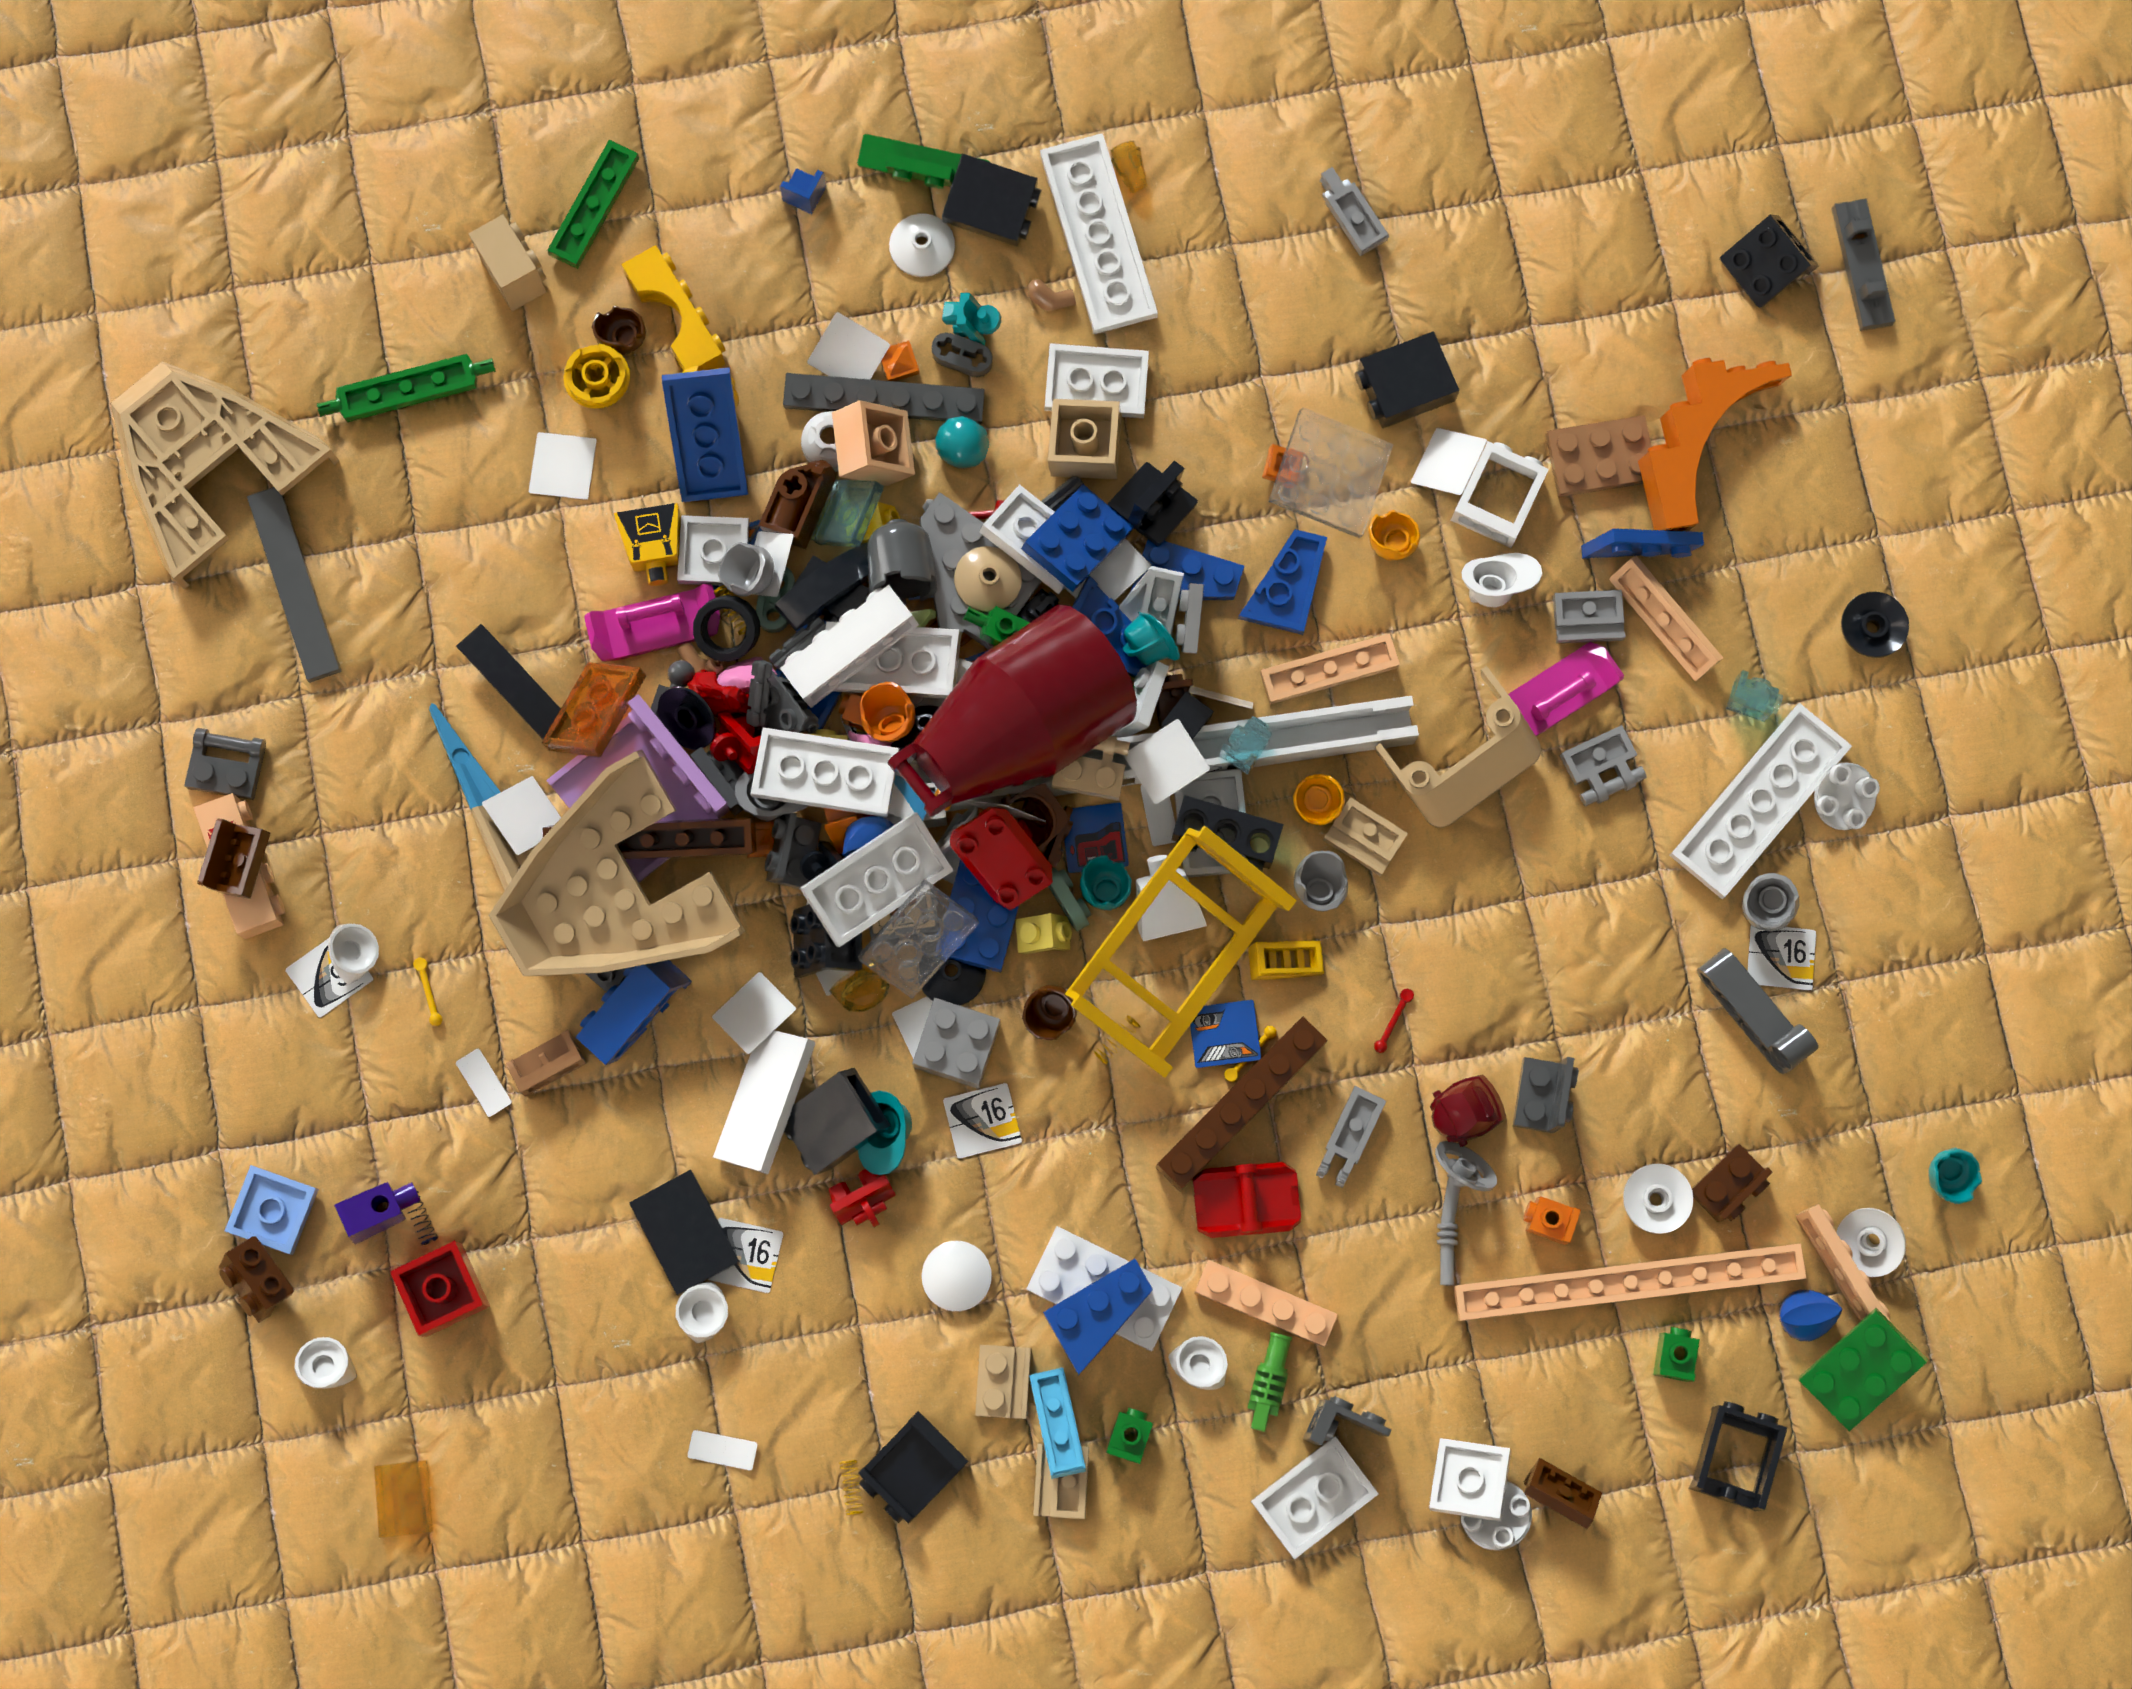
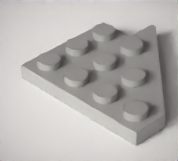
(951, 536)

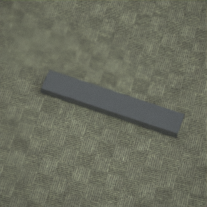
(294, 584)

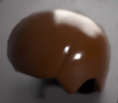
(619, 329)
(1049, 1013)

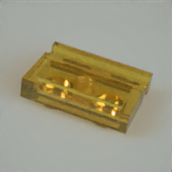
(403, 1498)

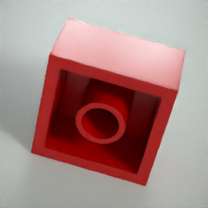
(439, 1289)

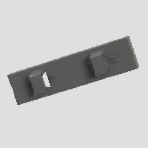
(1863, 265)

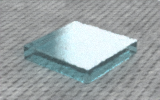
(847, 513)

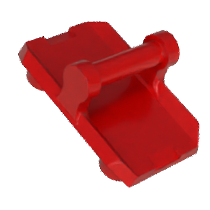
(1002, 856)
(1246, 1200)

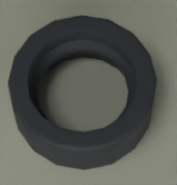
(702, 637)

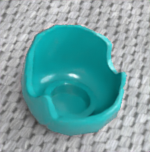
(962, 442)
(1105, 883)
(1954, 1175)

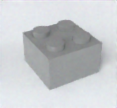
(956, 1043)

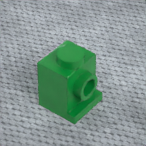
(1667, 1365)
(1120, 1446)

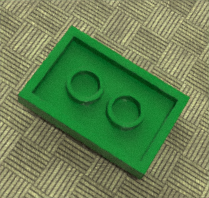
(1863, 1369)

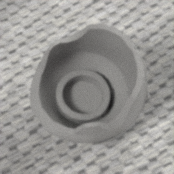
(746, 569)
(1321, 881)
(1770, 902)

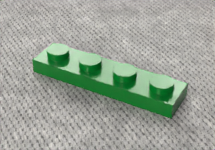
(593, 204)

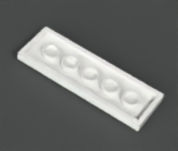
(1098, 233)
(1760, 801)

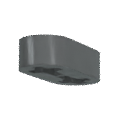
(965, 348)

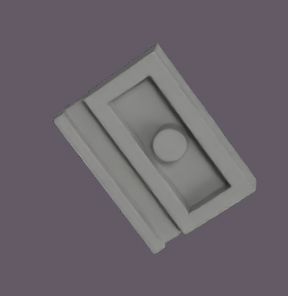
(1589, 616)

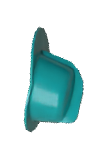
(1149, 640)
(887, 1149)

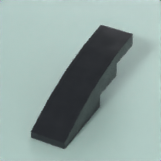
(509, 679)

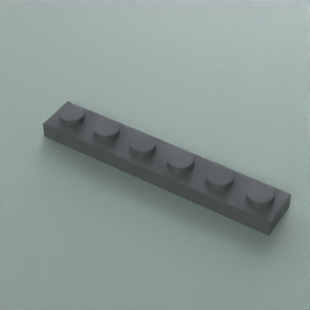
(919, 400)

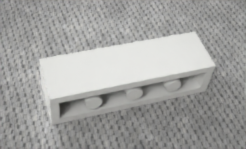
(848, 645)

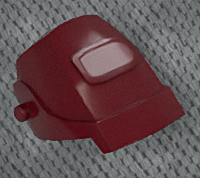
(1467, 1109)

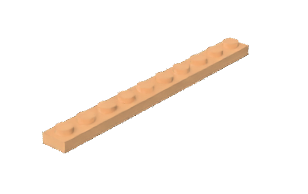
(1629, 1282)

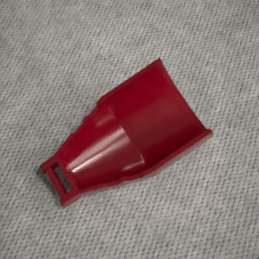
(1022, 711)

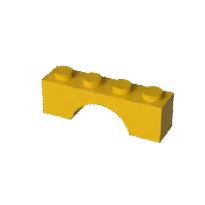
(654, 281)

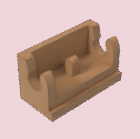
(546, 1063)

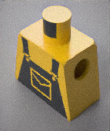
(651, 539)

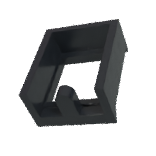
(1762, 1425)

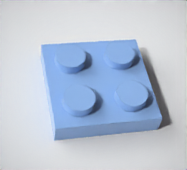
(271, 1209)

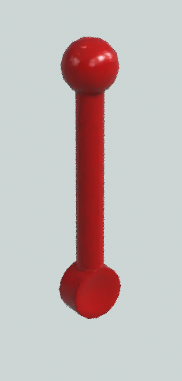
(1405, 997)

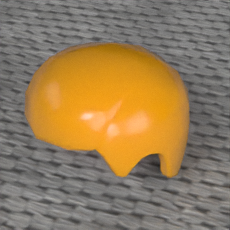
(1393, 535)
(1319, 799)

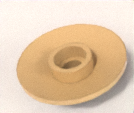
(978, 591)

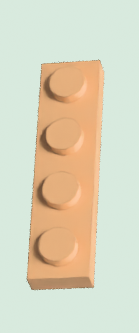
(1666, 618)
(1329, 668)
(1838, 1260)
(1266, 1303)

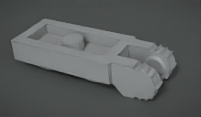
(1352, 1132)

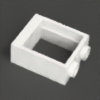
(1488, 523)

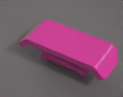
(648, 624)
(1566, 687)

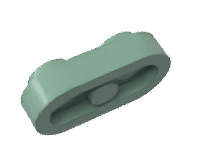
(766, 605)
(1075, 910)

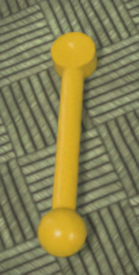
(421, 965)
(1231, 1074)

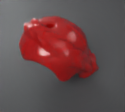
(719, 697)

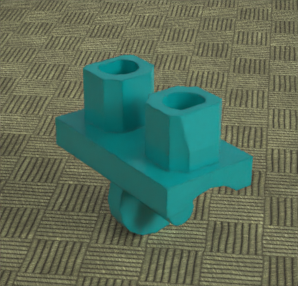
(971, 318)

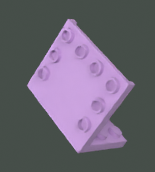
(681, 778)

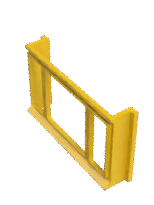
(1272, 897)

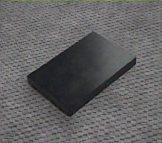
(684, 1232)

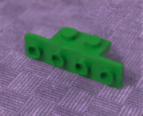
(909, 161)

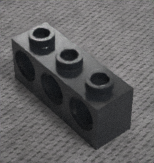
(1242, 824)

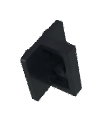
(1154, 501)

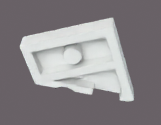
(1155, 595)

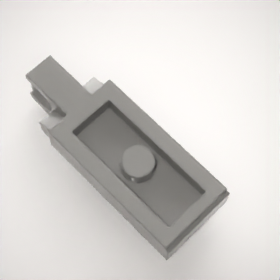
(1352, 212)

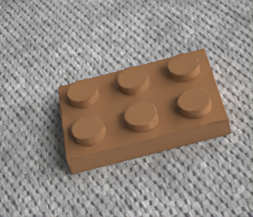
(1598, 455)

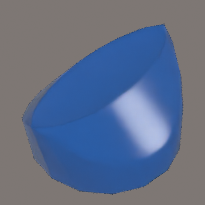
(864, 831)
(1808, 1314)

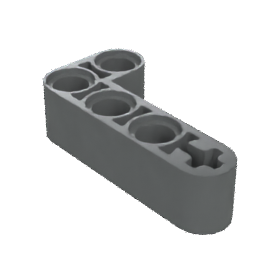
(1756, 1013)

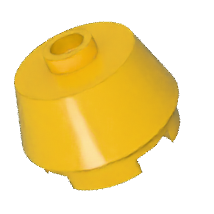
(596, 376)

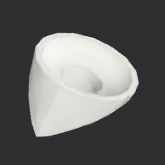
(352, 951)
(702, 1311)
(1200, 1363)
(324, 1364)

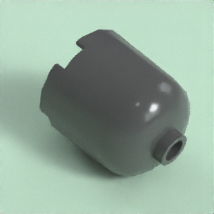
(902, 558)

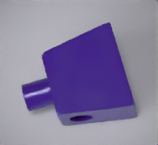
(360, 1214)

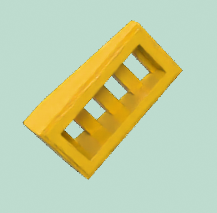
(1257, 960)

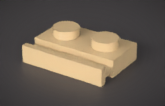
(1365, 836)
(1002, 1381)
(1060, 1496)

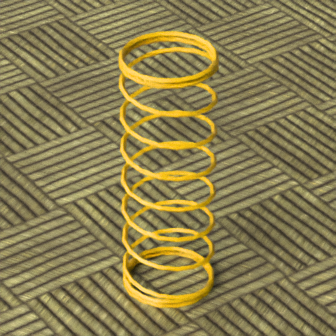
(744, 628)
(1134, 1022)
(851, 1512)

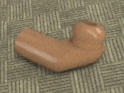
(1047, 298)
(688, 653)

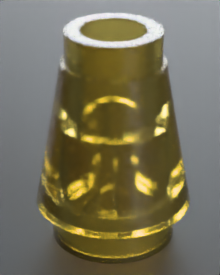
(1129, 165)

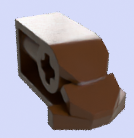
(796, 508)

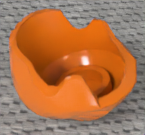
(887, 712)

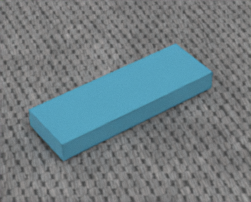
(1057, 1423)

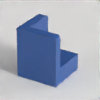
(803, 190)

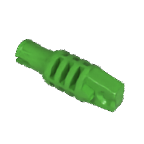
(1269, 1382)

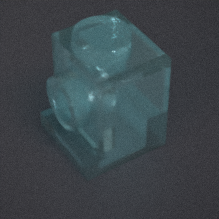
(1754, 697)
(1247, 744)

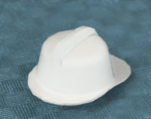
(1498, 577)

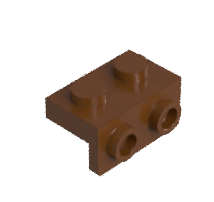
(233, 858)
(254, 1278)

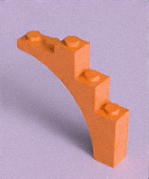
(1672, 467)

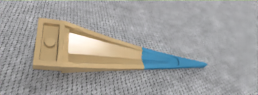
(478, 788)

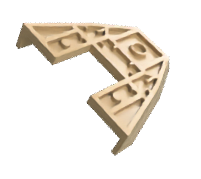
(181, 428)
(579, 902)

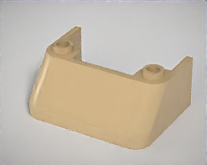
(1480, 773)

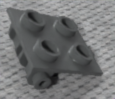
(787, 709)

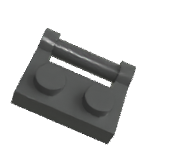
(224, 775)

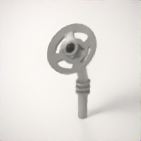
(1461, 1173)

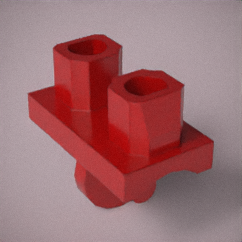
(736, 742)
(863, 1202)

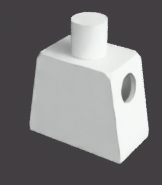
(1171, 910)

